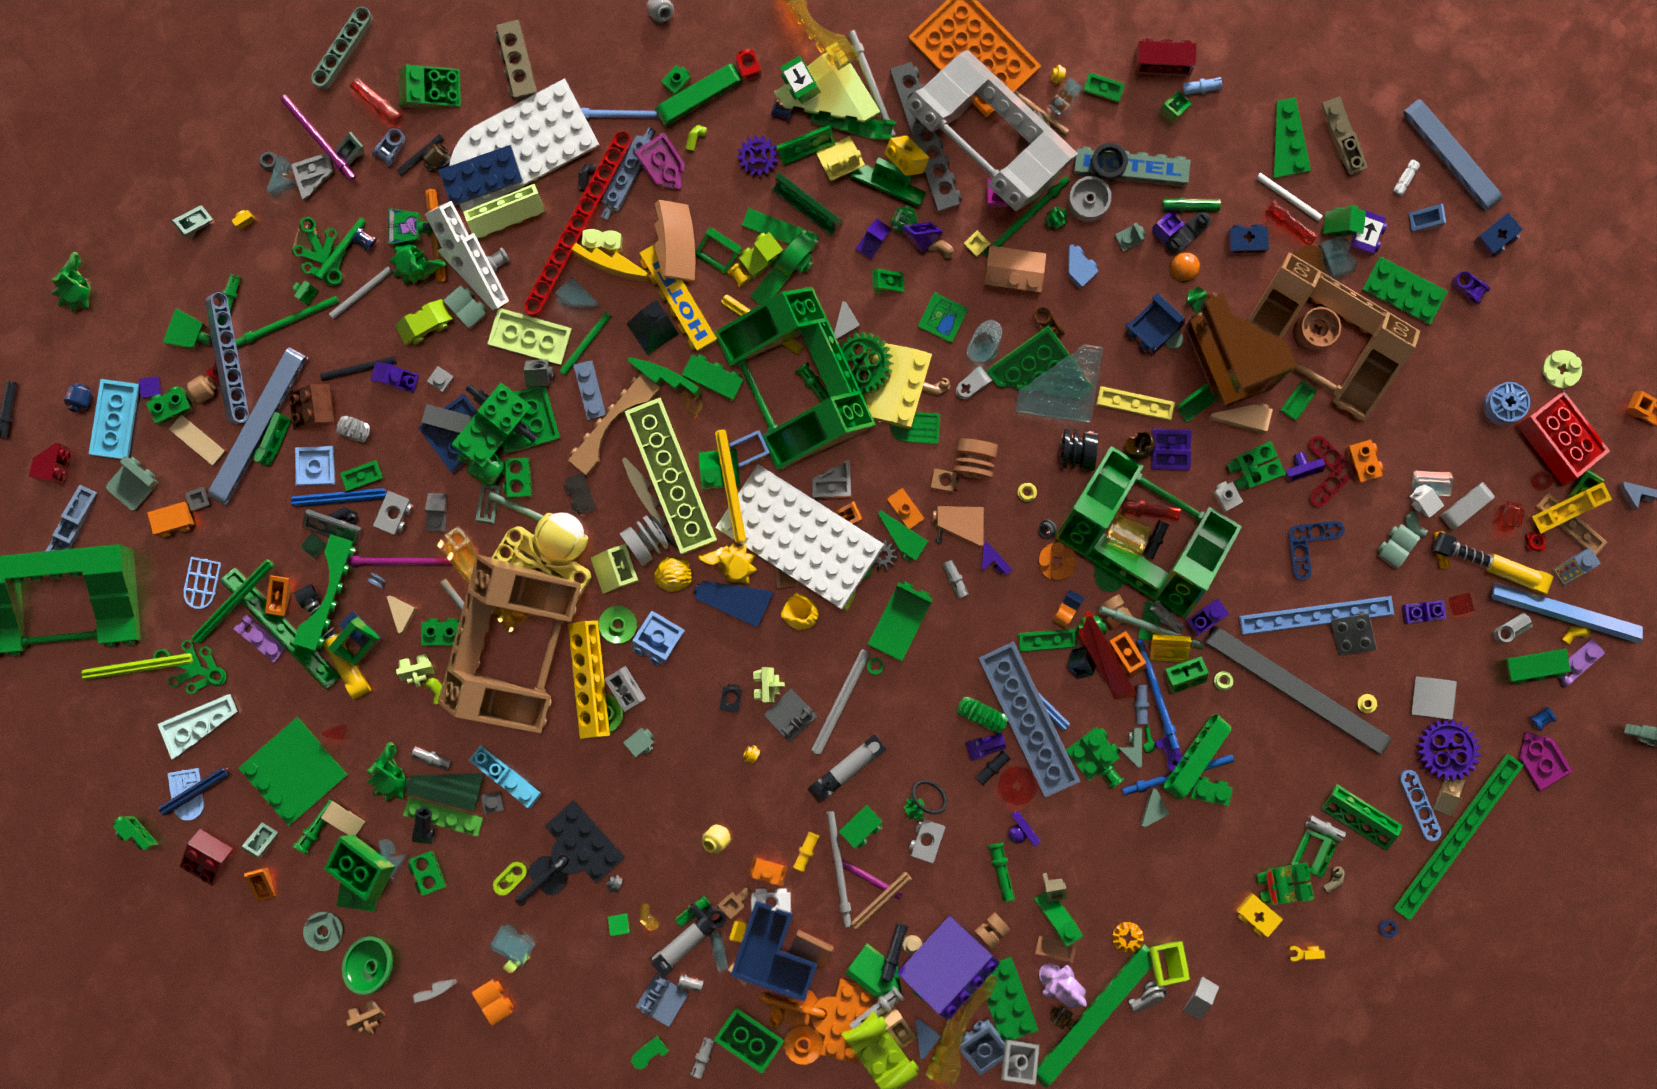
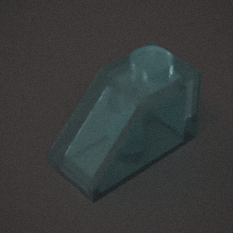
(575, 296)

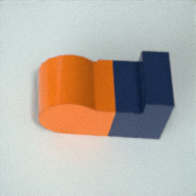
(1068, 608)

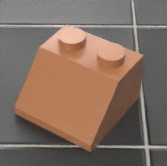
(810, 948)

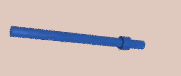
(1169, 729)
(1142, 786)

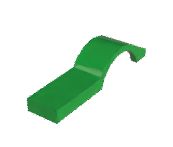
(870, 129)
(784, 268)

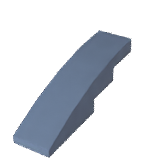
(72, 519)

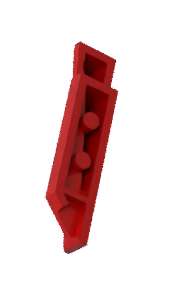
(1105, 659)

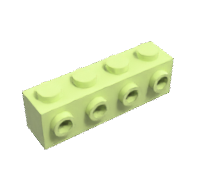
(504, 211)

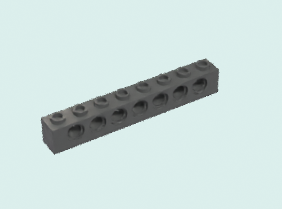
(942, 202)

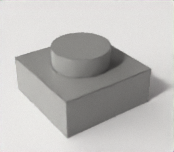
(440, 379)

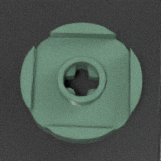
(313, 925)

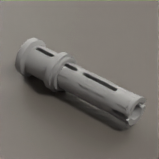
(883, 1001)

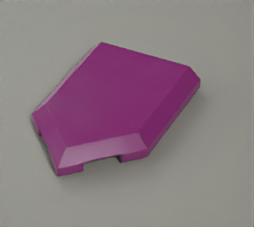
(661, 162)
(1543, 760)

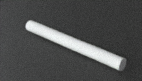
(1289, 197)

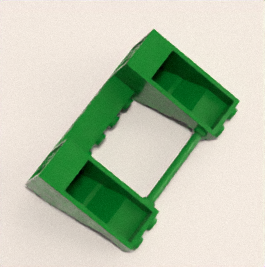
(825, 424)
(1195, 564)
(110, 584)

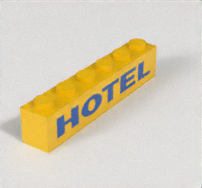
(680, 302)

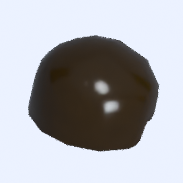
(1141, 446)

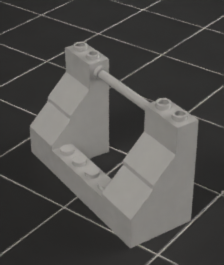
(953, 92)

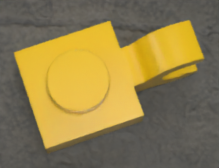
(1311, 953)

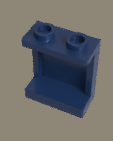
(1155, 324)

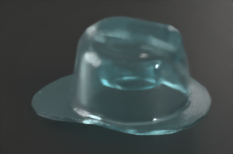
(985, 342)

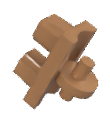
(365, 1021)

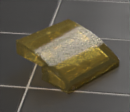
(1128, 534)

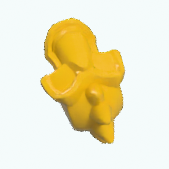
(733, 561)

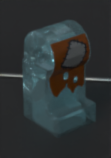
(1065, 96)

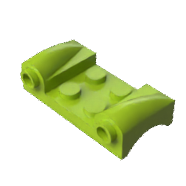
(881, 1053)

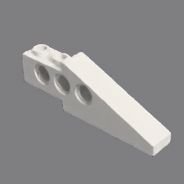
(465, 254)

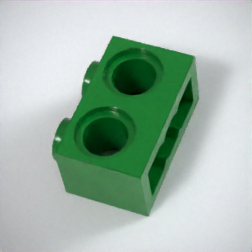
(522, 477)
(1186, 675)
(432, 871)

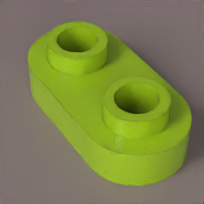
(510, 878)

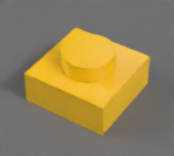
(242, 219)

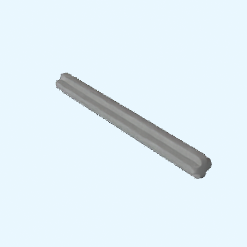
(840, 702)

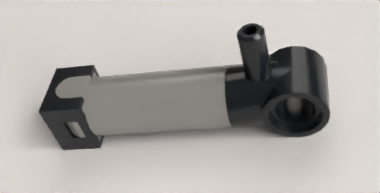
(847, 769)
(665, 960)

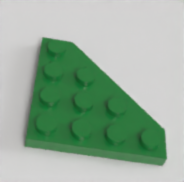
(1028, 360)

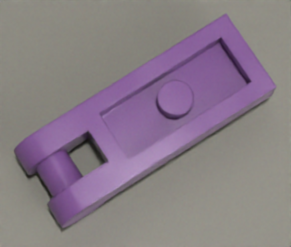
(260, 638)
(1581, 660)

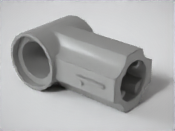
(1513, 628)

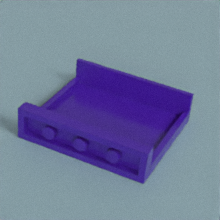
(948, 968)

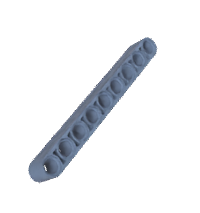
(256, 426)

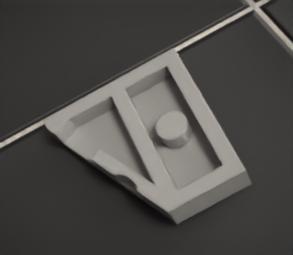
(312, 173)
(833, 483)

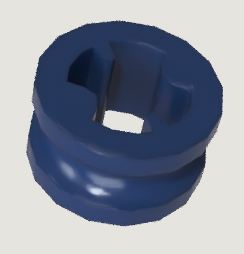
(1384, 924)

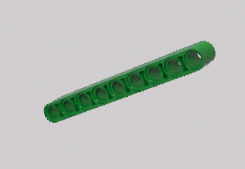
(1094, 1016)

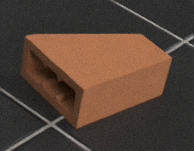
(961, 522)

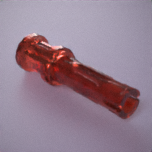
(382, 106)
(1283, 216)
(1142, 508)

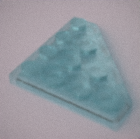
(1065, 389)

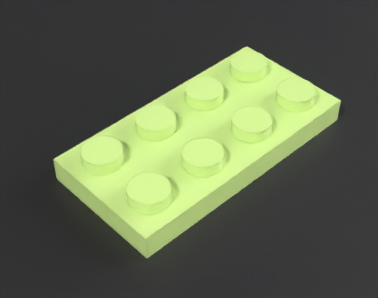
(529, 336)

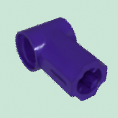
(982, 747)

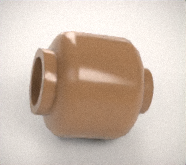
(200, 389)

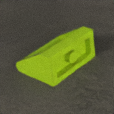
(1175, 962)

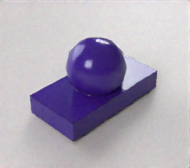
(1022, 831)

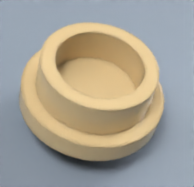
(912, 944)

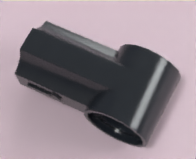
(423, 830)

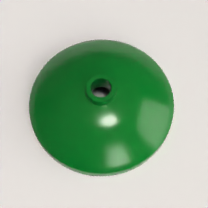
(359, 965)

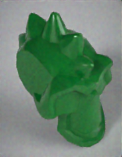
(412, 264)
(71, 286)
(386, 775)

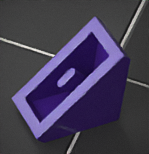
(922, 234)

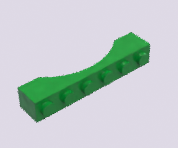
(310, 632)

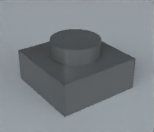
(197, 499)
(492, 802)

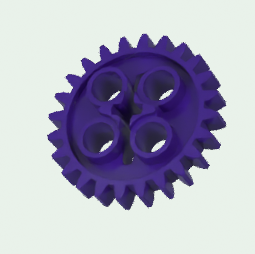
(1445, 733)

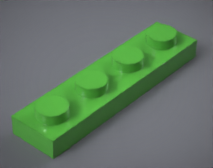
(446, 817)

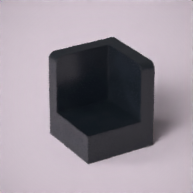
(1081, 663)

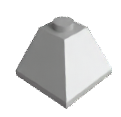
(1020, 1062)

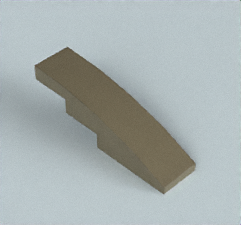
(641, 487)

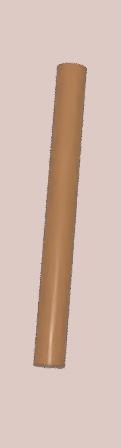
(1052, 122)

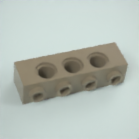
(506, 32)

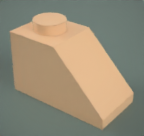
(898, 1028)

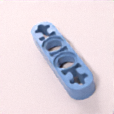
(1422, 804)

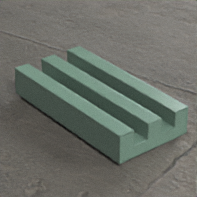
(480, 504)

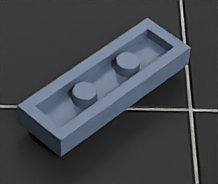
(589, 390)

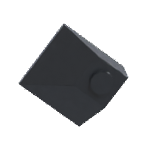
(652, 327)

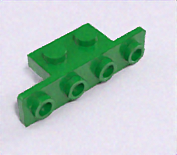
(891, 180)

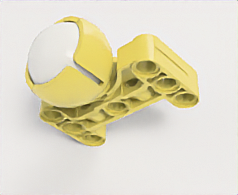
(554, 546)

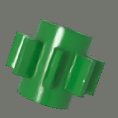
(1056, 217)
(913, 811)

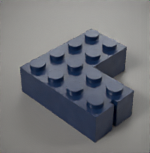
(763, 961)

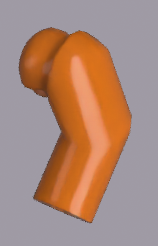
(776, 1016)

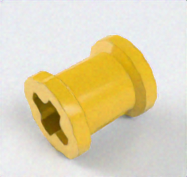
(739, 274)

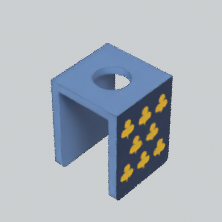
(748, 438)

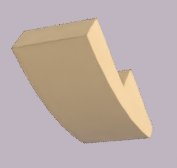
(342, 819)

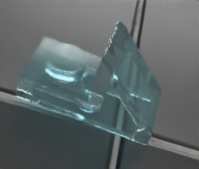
(278, 182)
(387, 850)

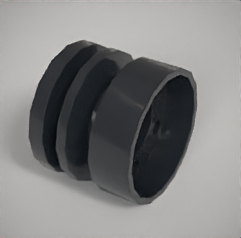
(1079, 449)

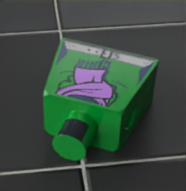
(405, 227)

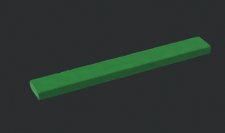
(282, 632)

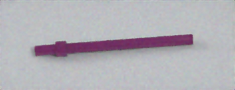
(339, 162)
(356, 561)

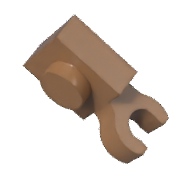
(733, 904)

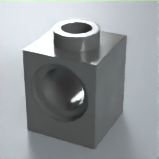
(537, 373)

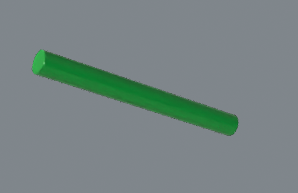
(339, 250)
(585, 343)

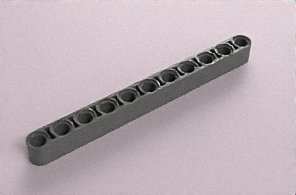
(1298, 690)

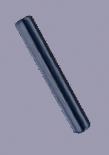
(193, 791)

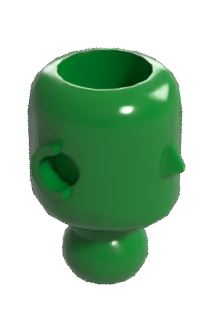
(488, 473)

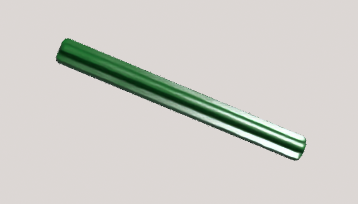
(232, 601)

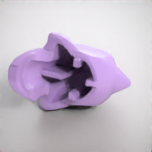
(1062, 985)

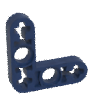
(1302, 542)

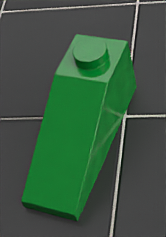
(906, 540)
(1059, 920)

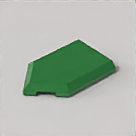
(867, 971)

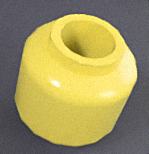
(716, 839)

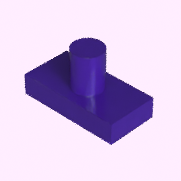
(1304, 468)

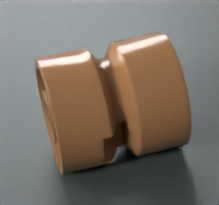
(1115, 603)
(986, 931)

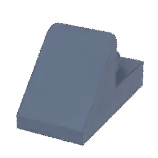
(1633, 493)

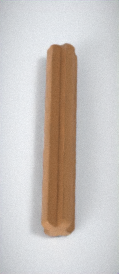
(881, 901)

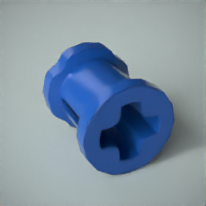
(1543, 719)

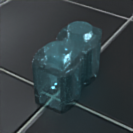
(1337, 257)
(512, 945)

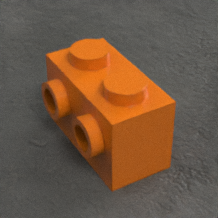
(1365, 462)
(171, 519)
(1128, 654)

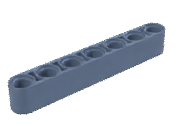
(1453, 154)
(230, 349)

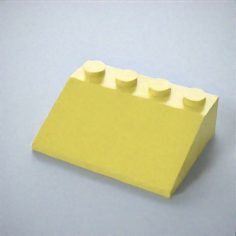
(899, 397)

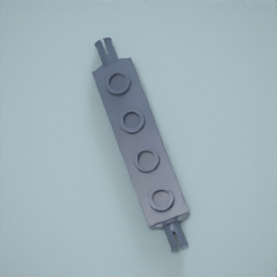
(625, 176)

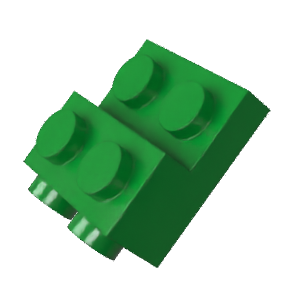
(1093, 753)
(130, 829)

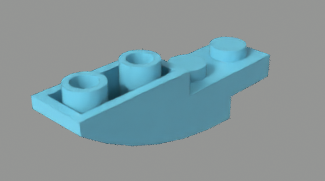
(505, 776)

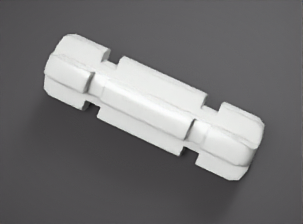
(1406, 177)

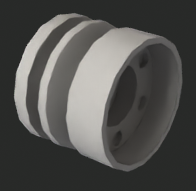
(645, 540)

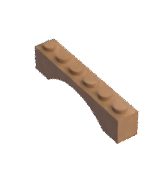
(588, 454)

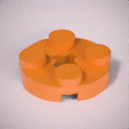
(1057, 572)

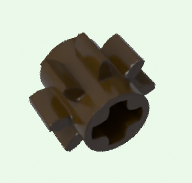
(1062, 1017)

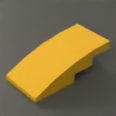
(615, 266)

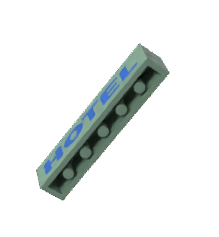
(1139, 167)

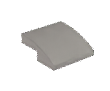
(1434, 698)
(438, 988)

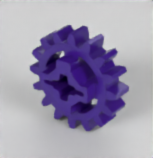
(752, 162)

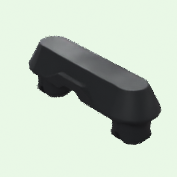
(1188, 232)

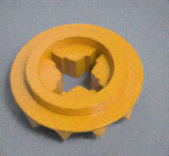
(1123, 929)

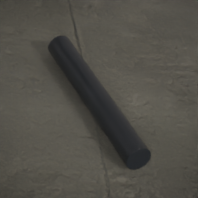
(418, 156)

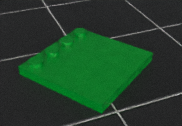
(293, 771)

